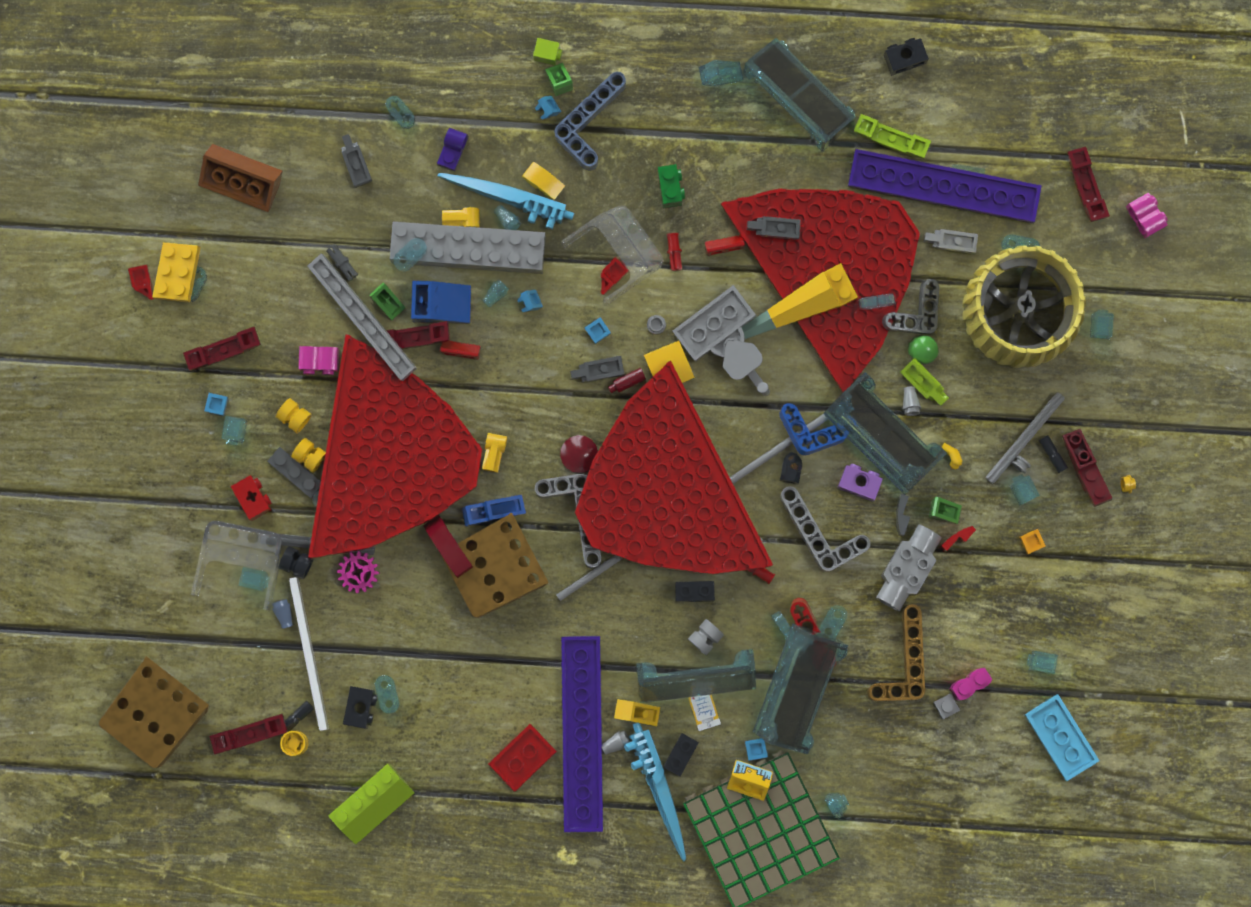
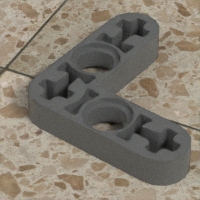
(919, 319)

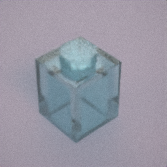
(1101, 324)
(234, 430)
(1023, 489)
(254, 579)
(1042, 662)

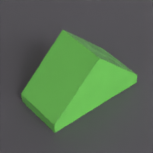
(559, 79)
(387, 301)
(944, 510)

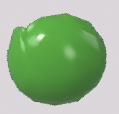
(923, 349)

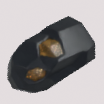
(791, 469)

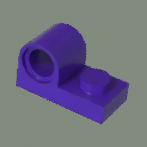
(453, 148)

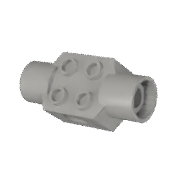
(908, 567)

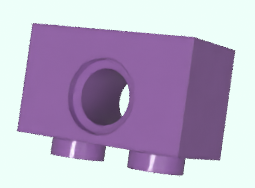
(848, 483)

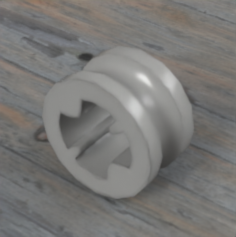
(1021, 464)

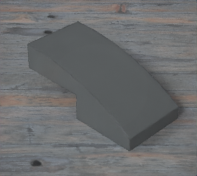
(901, 520)

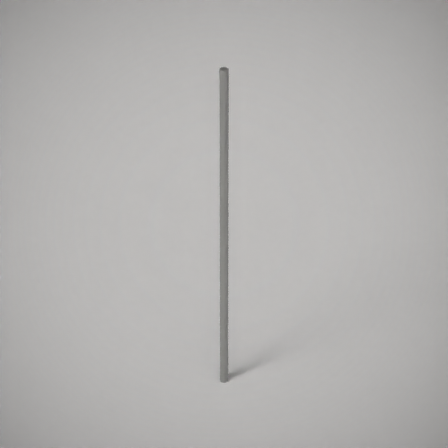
(734, 478)

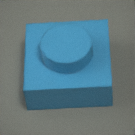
(597, 330)
(216, 404)
(756, 749)

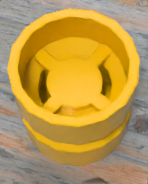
(291, 414)
(308, 455)
(294, 743)

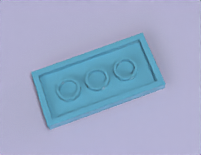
(1061, 737)

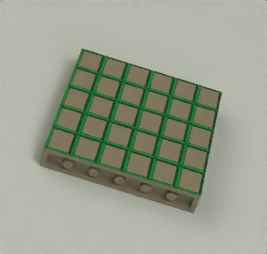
(759, 842)

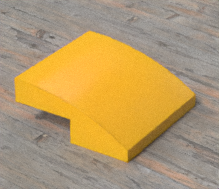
(672, 352)

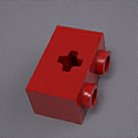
(242, 491)

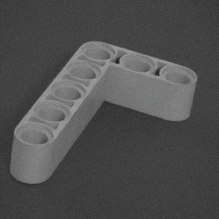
(572, 489)
(826, 552)

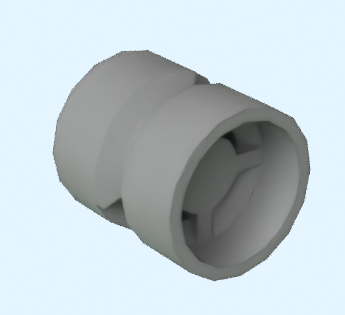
(706, 637)

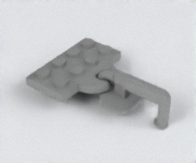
(720, 330)

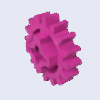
(366, 569)

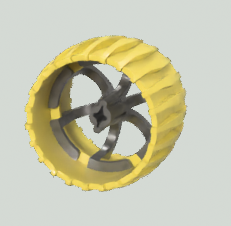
(1070, 293)

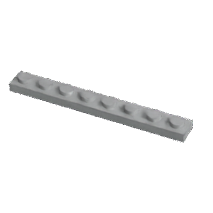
(362, 317)

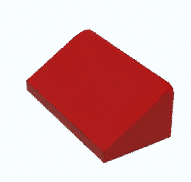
(724, 245)
(460, 350)

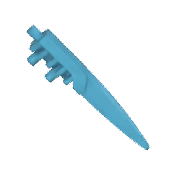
(515, 197)
(656, 779)

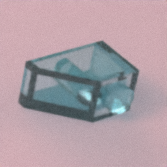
(720, 73)

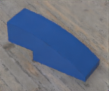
(493, 510)

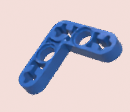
(805, 436)

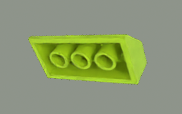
(371, 804)

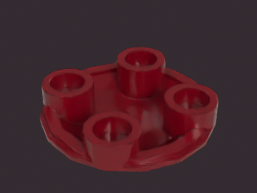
(578, 453)

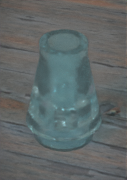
(507, 218)
(495, 293)

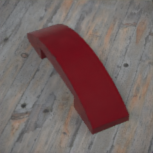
(1086, 184)
(421, 336)
(222, 350)
(447, 546)
(248, 734)

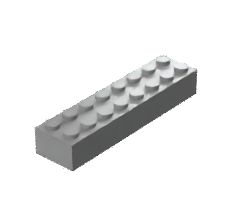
(472, 247)

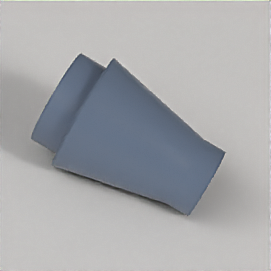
(283, 613)

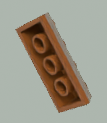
(239, 177)

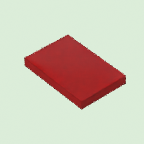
(522, 757)

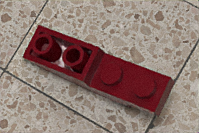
(1086, 468)

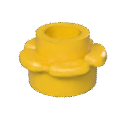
(1127, 484)

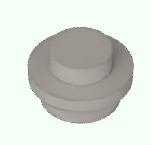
(656, 324)

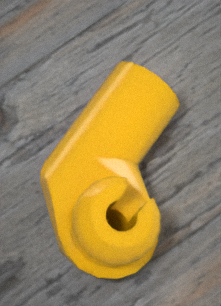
(954, 454)

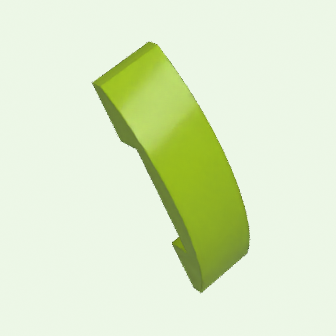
(892, 138)

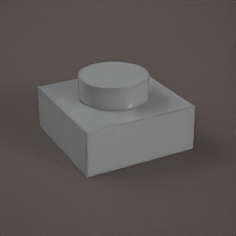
(946, 706)

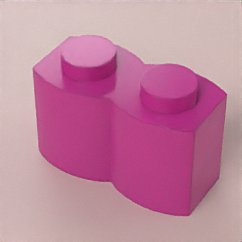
(1147, 215)
(318, 359)
(974, 681)

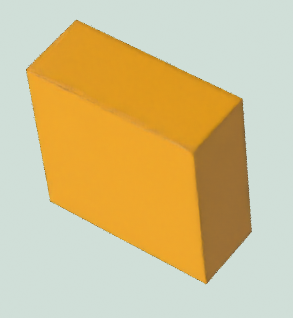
(1032, 541)

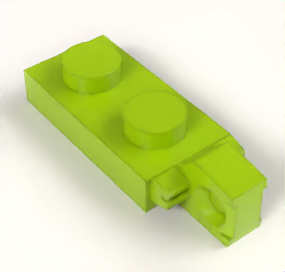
(924, 382)

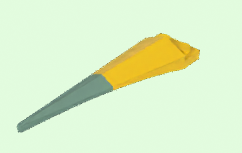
(821, 294)

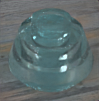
(836, 803)

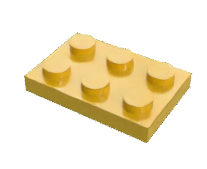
(176, 272)

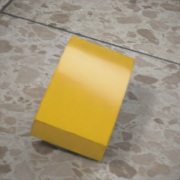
(543, 180)

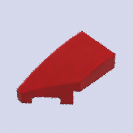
(612, 274)
(141, 280)
(962, 535)

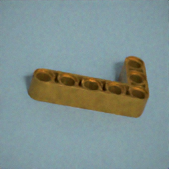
(909, 661)

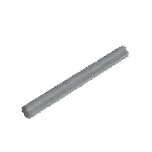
(1025, 437)

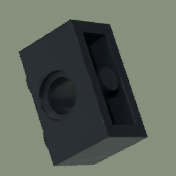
(898, 64)
(695, 591)
(355, 696)
(680, 754)

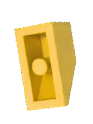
(637, 712)

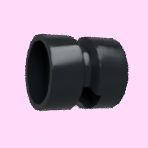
(295, 562)

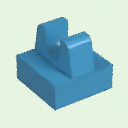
(549, 106)
(531, 300)

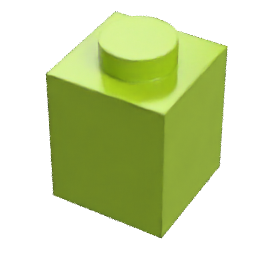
(547, 51)

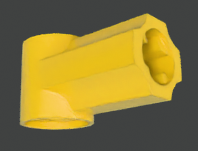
(466, 217)
(494, 448)

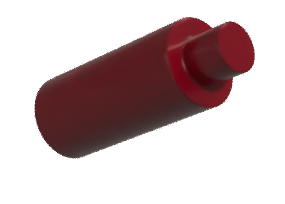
(627, 381)

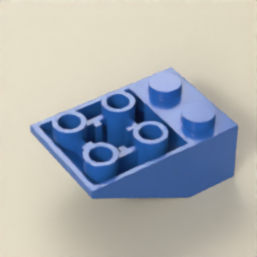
(440, 302)

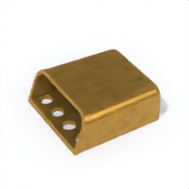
(498, 568)
(152, 714)

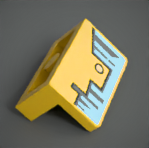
(750, 780)

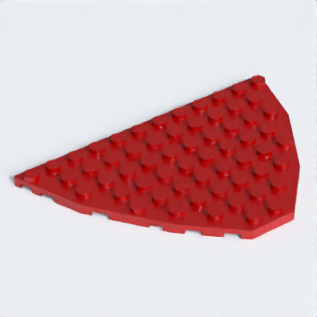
(861, 232)
(389, 456)
(663, 490)

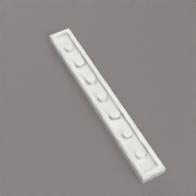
(309, 654)

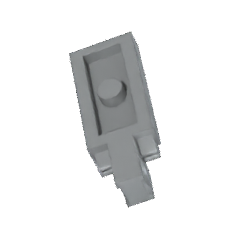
(953, 241)

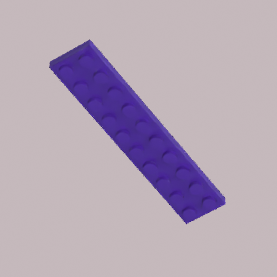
(944, 186)
(582, 734)

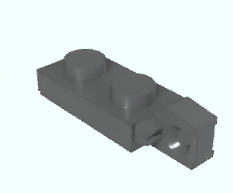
(355, 162)
(775, 227)
(599, 369)

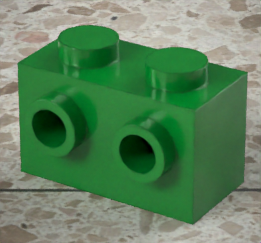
(670, 186)

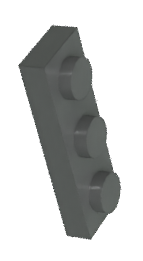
(295, 472)

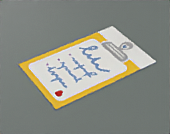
(704, 711)

